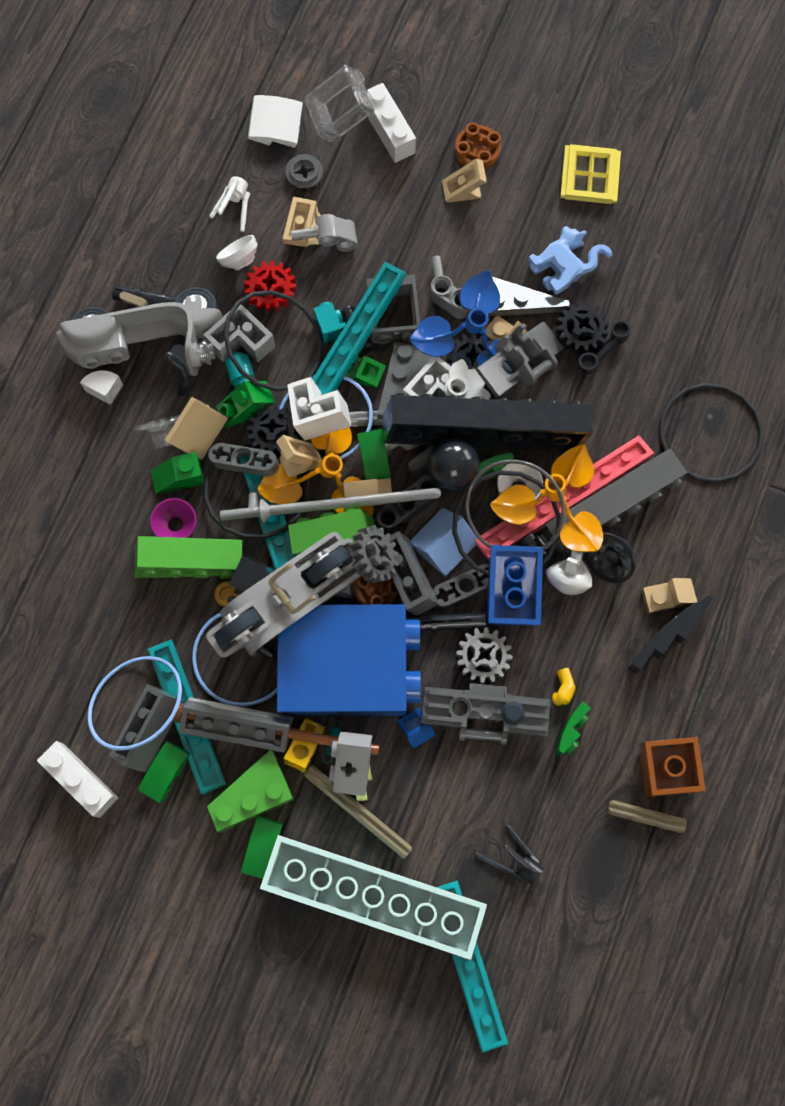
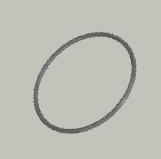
(522, 463)

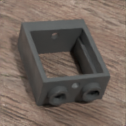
(403, 333)

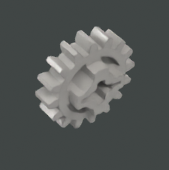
(491, 665)

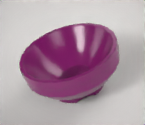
(169, 510)

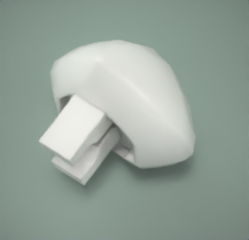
(570, 575)

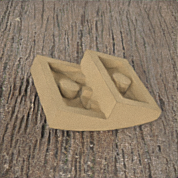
(196, 428)

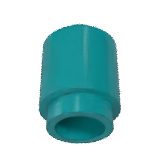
(234, 375)

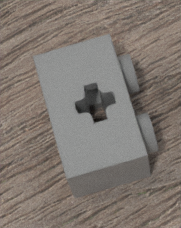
(351, 777)

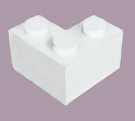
(430, 379)
(316, 413)

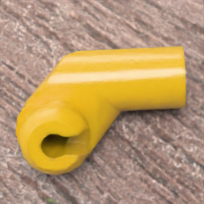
(566, 690)

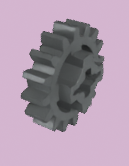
(374, 554)

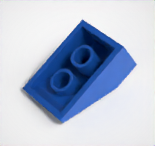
(514, 586)

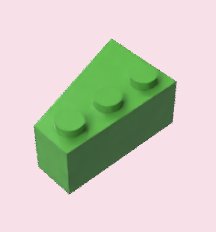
(309, 531)
(252, 794)

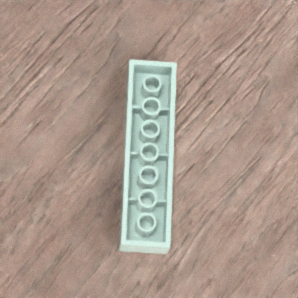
(374, 897)

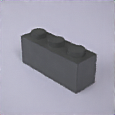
(411, 578)
(145, 720)

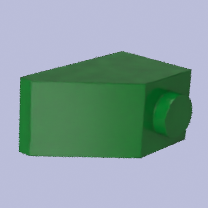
(178, 473)

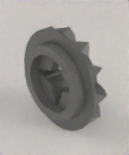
(311, 164)

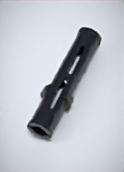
(150, 297)
(476, 620)

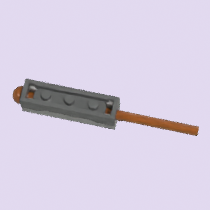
(245, 726)

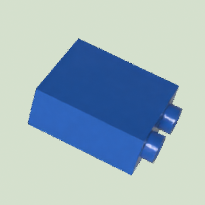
(348, 662)

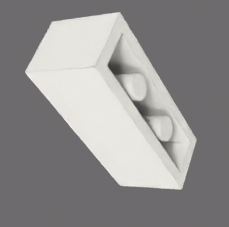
(391, 124)
(77, 779)

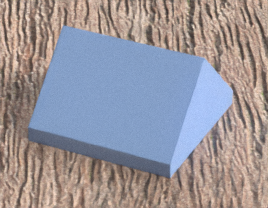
(437, 542)

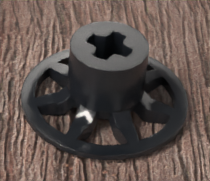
(613, 555)

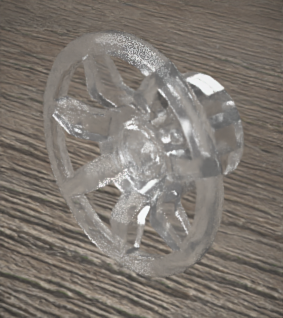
(159, 430)

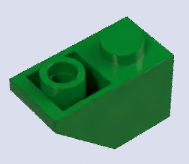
(244, 402)

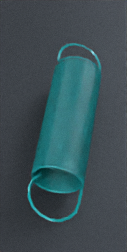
(334, 732)

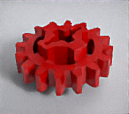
(261, 281)

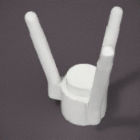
(234, 192)

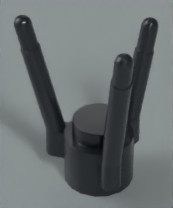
(528, 866)

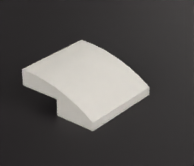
(275, 120)

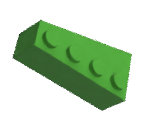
(186, 557)

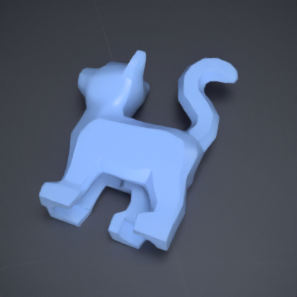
(564, 262)

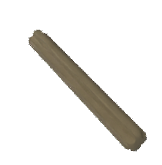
(359, 812)

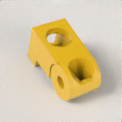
(301, 752)

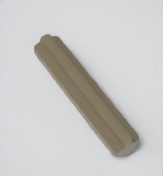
(647, 816)

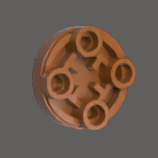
(479, 143)
(373, 593)

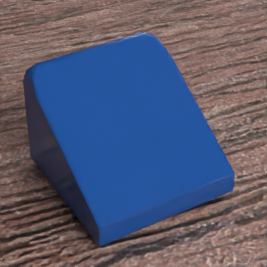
(414, 730)

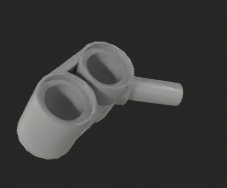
(330, 231)
(449, 298)

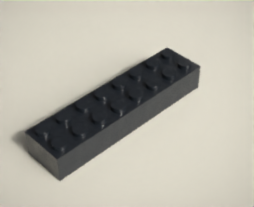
(486, 422)

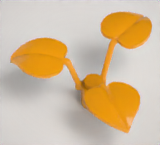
(573, 468)
(285, 489)

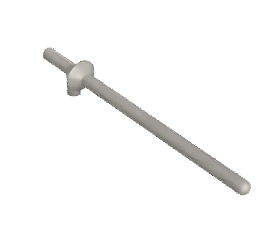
(266, 510)

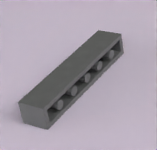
(627, 494)

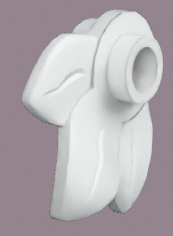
(466, 380)

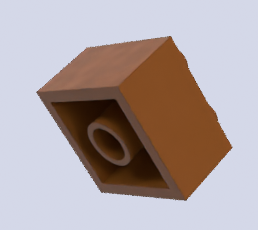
(671, 767)

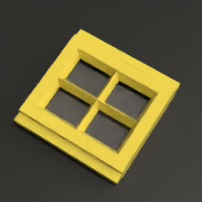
(590, 174)

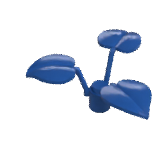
(478, 295)

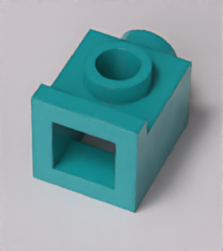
(328, 321)

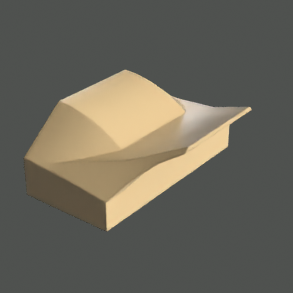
(301, 216)

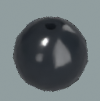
(453, 464)

